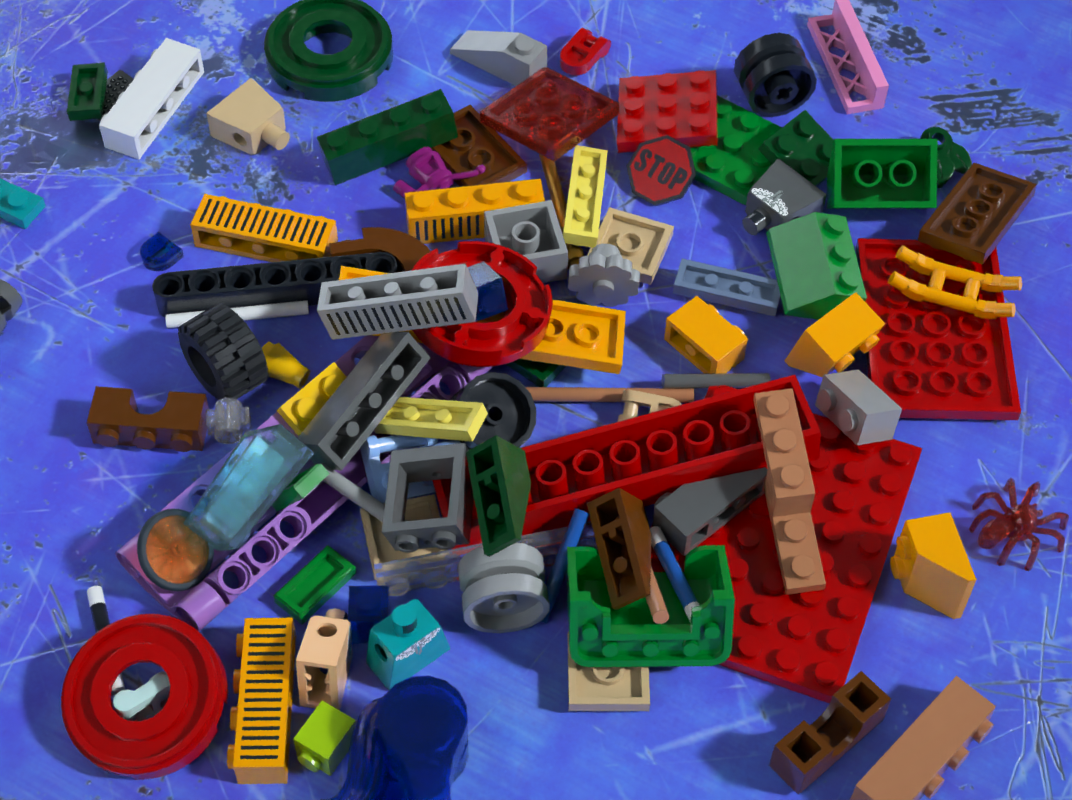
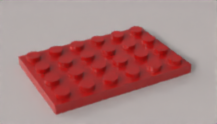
(932, 355)

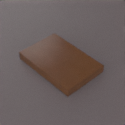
(478, 146)

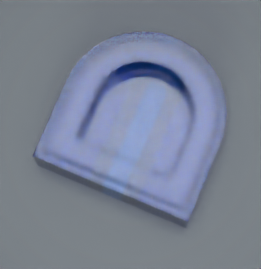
(160, 253)

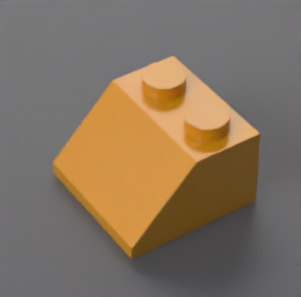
(836, 338)
(934, 564)

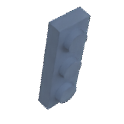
(727, 287)

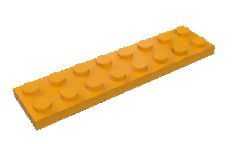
(575, 335)

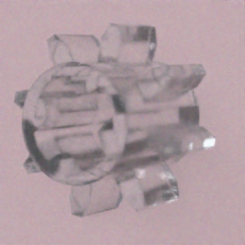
(228, 420)

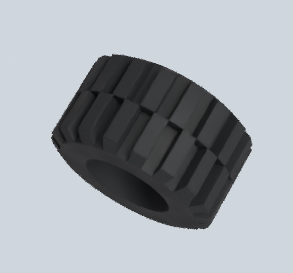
(223, 352)

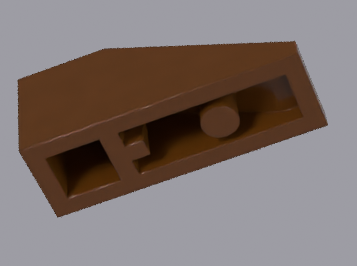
(623, 545)

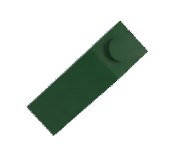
(500, 492)

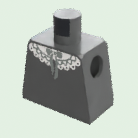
(779, 198)

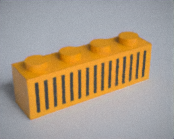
(459, 211)
(260, 230)
(264, 701)

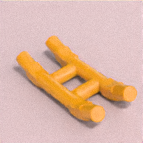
(972, 279)

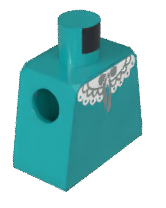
(408, 640)

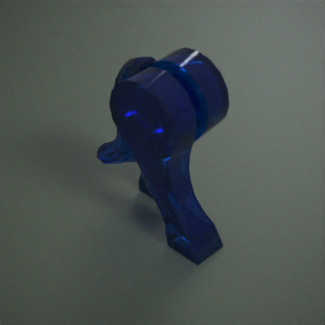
(408, 743)

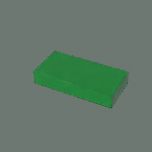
(300, 486)
(314, 584)

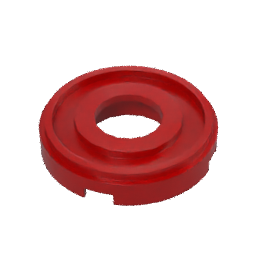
(504, 339)
(177, 731)

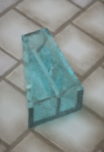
(247, 486)

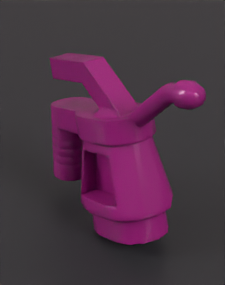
(430, 171)

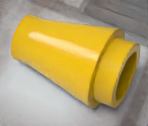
(284, 365)

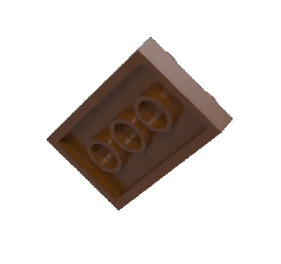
(977, 213)

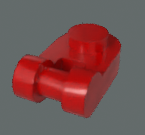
(583, 52)

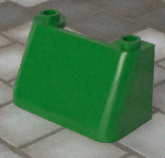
(630, 636)

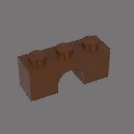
(176, 426)
(815, 747)

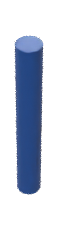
(559, 567)

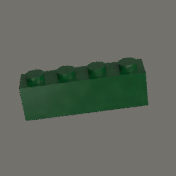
(387, 136)

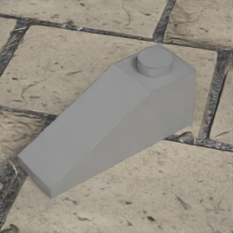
(503, 54)

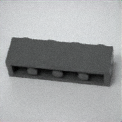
(363, 399)

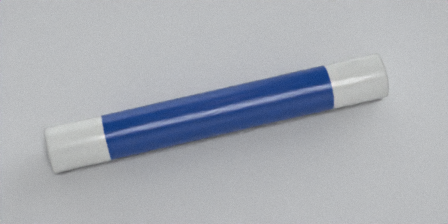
(673, 571)

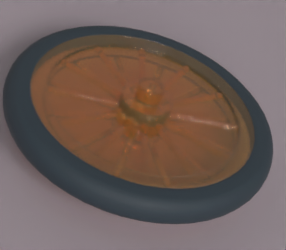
(172, 552)

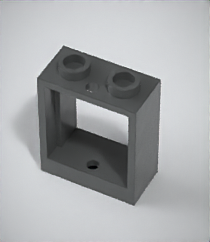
(428, 465)

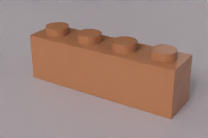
(929, 746)

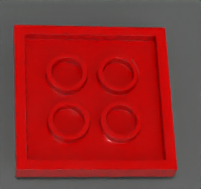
(668, 105)

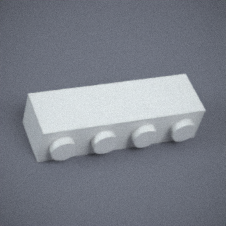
(151, 98)

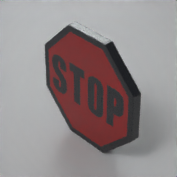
(661, 170)

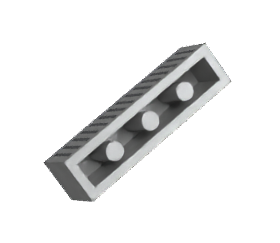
(398, 301)

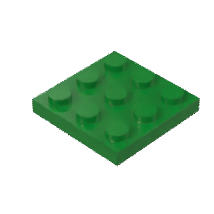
(736, 160)

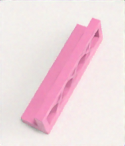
(858, 58)

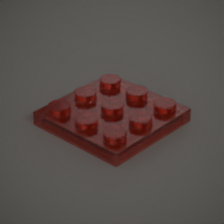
(549, 113)

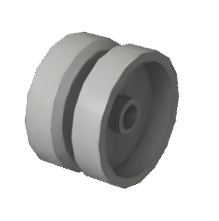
(503, 589)

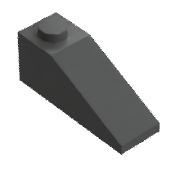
(705, 506)

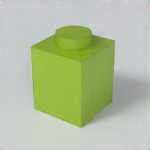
(324, 739)

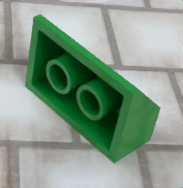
(882, 174)
(814, 264)

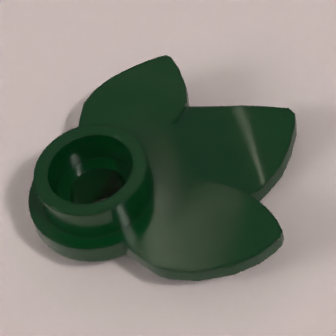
(950, 155)

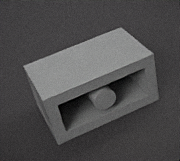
(858, 407)

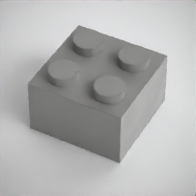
(533, 233)

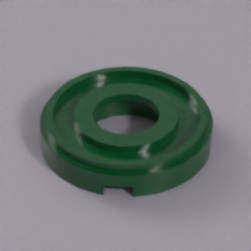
(328, 75)

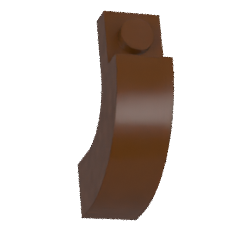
(400, 245)

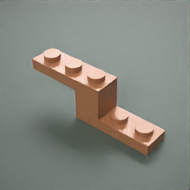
(789, 491)

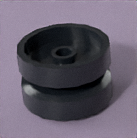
(775, 74)
(508, 407)

